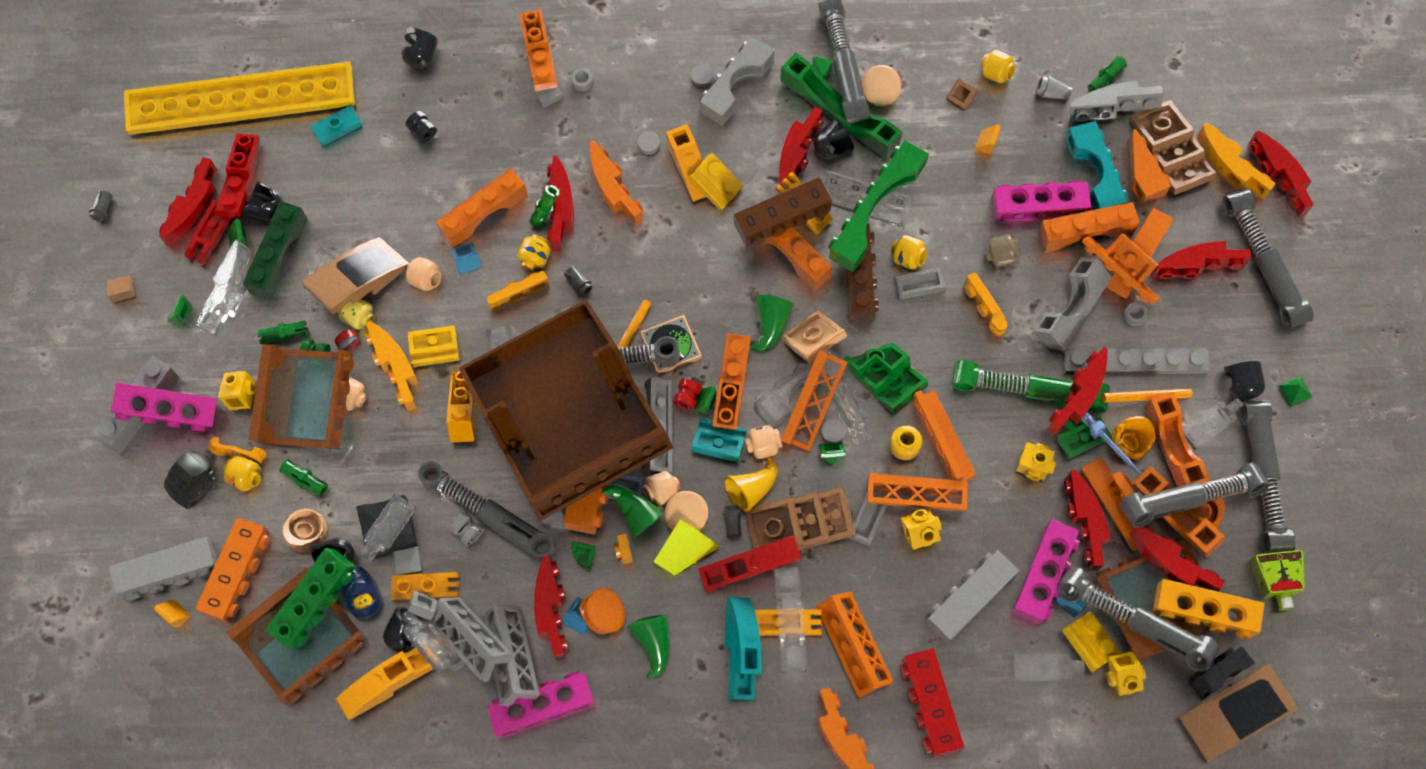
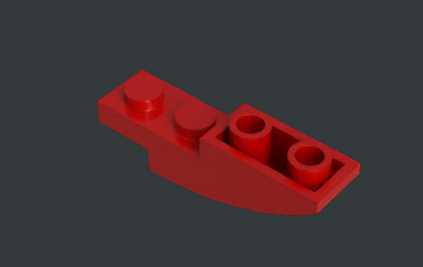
(796, 144)
(1281, 164)
(240, 176)
(563, 209)
(188, 210)
(1193, 259)
(1084, 391)
(1087, 510)
(1164, 557)
(750, 563)
(546, 599)

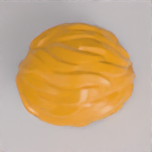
(1134, 437)

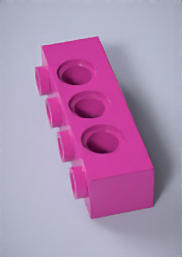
(1007, 210)
(203, 406)
(1054, 535)
(555, 708)

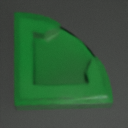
(583, 554)

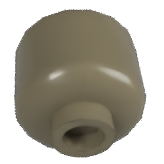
(1003, 250)

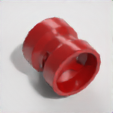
(687, 394)

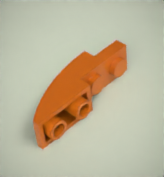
(538, 50)
(610, 185)
(731, 381)
(847, 749)

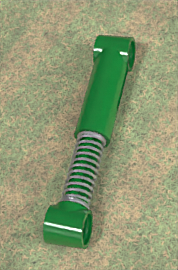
(968, 376)

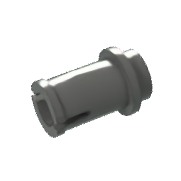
(99, 209)
(578, 280)
(732, 519)

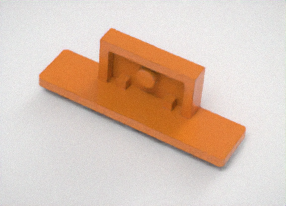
(1128, 262)
(1111, 491)

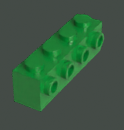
(311, 598)

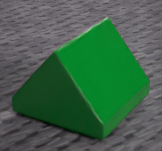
(823, 66)

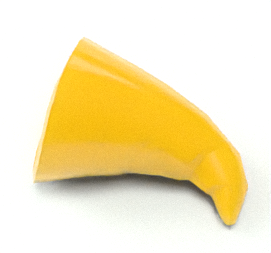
(750, 488)

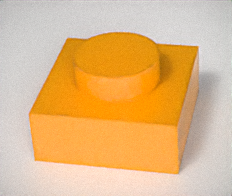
(622, 549)

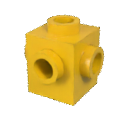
(237, 390)
(1036, 461)
(921, 528)
(1125, 673)

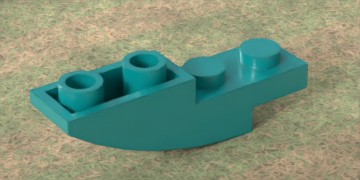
(745, 647)

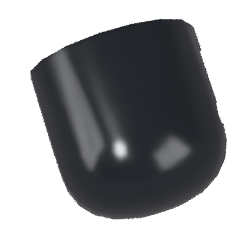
(422, 51)
(1246, 379)

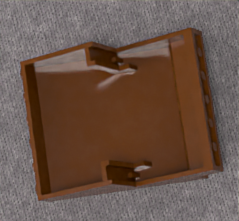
(565, 409)

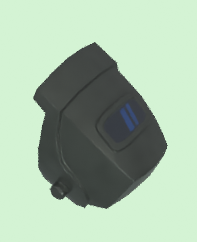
(190, 478)

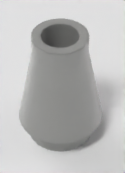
(1051, 88)

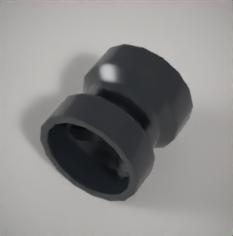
(420, 125)

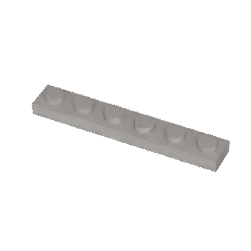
(1142, 360)

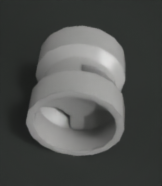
(466, 529)

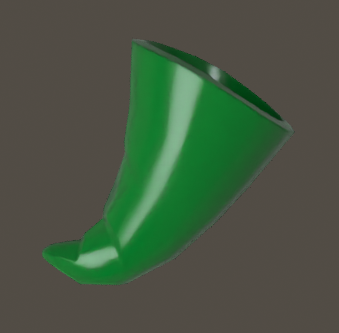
(774, 316)
(636, 509)
(654, 636)

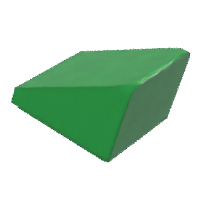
(237, 232)
(179, 310)
(705, 400)

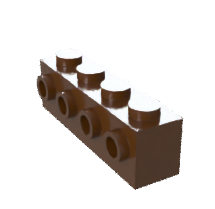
(862, 284)

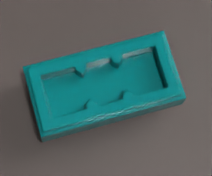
(336, 125)

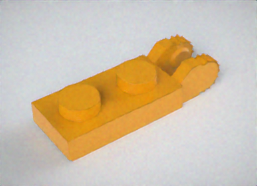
(986, 304)

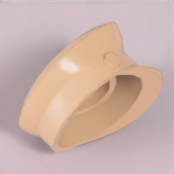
(881, 86)
(686, 507)
(304, 529)

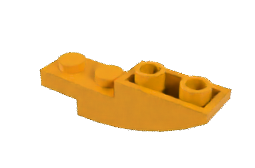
(1225, 158)
(393, 360)
(381, 682)

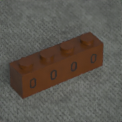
(782, 212)

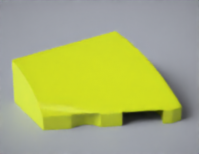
(683, 549)

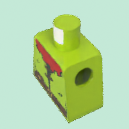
(1279, 576)

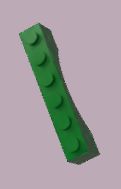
(808, 83)
(903, 169)

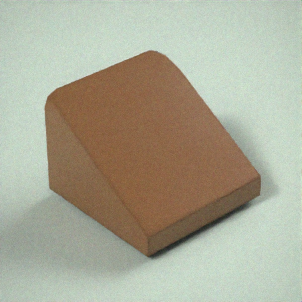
(962, 93)
(120, 289)

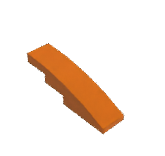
(1147, 240)

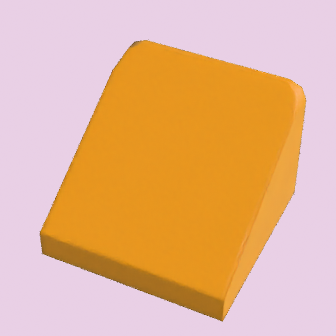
(988, 139)
(172, 613)

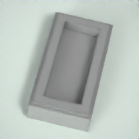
(919, 283)
(867, 521)

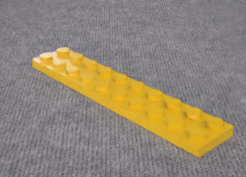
(239, 98)

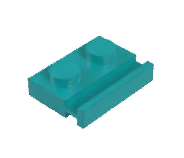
(718, 441)

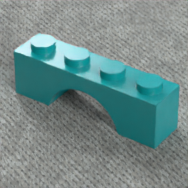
(1088, 144)

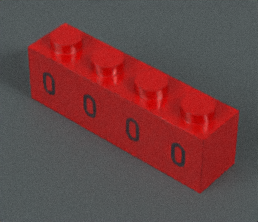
(932, 702)

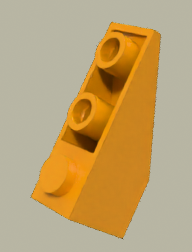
(686, 157)
(461, 410)

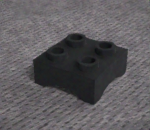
(369, 513)
(1226, 665)

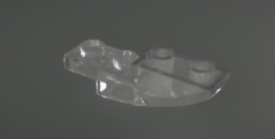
(229, 289)

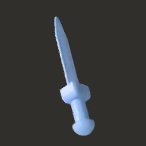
(1097, 430)

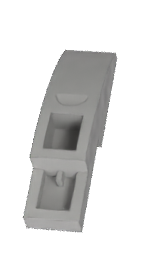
(1106, 101)

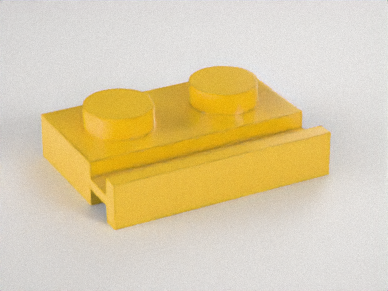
(716, 181)
(433, 346)
(1091, 641)

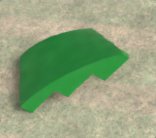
(887, 375)

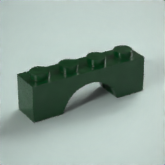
(265, 268)

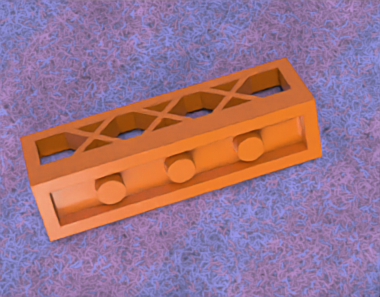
(806, 396)
(943, 436)
(917, 486)
(851, 644)

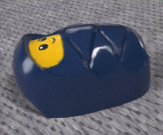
(362, 595)

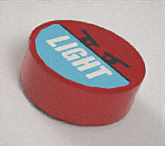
(347, 340)

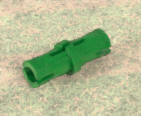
(1108, 74)
(544, 206)
(282, 332)
(303, 478)

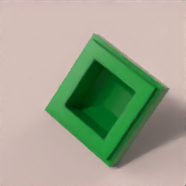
(1295, 391)
(832, 452)

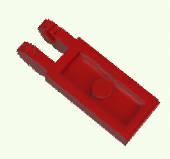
(207, 234)

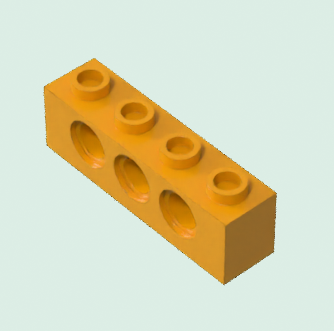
(1247, 611)

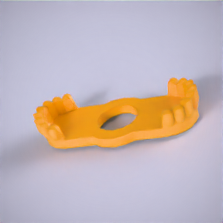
(256, 455)

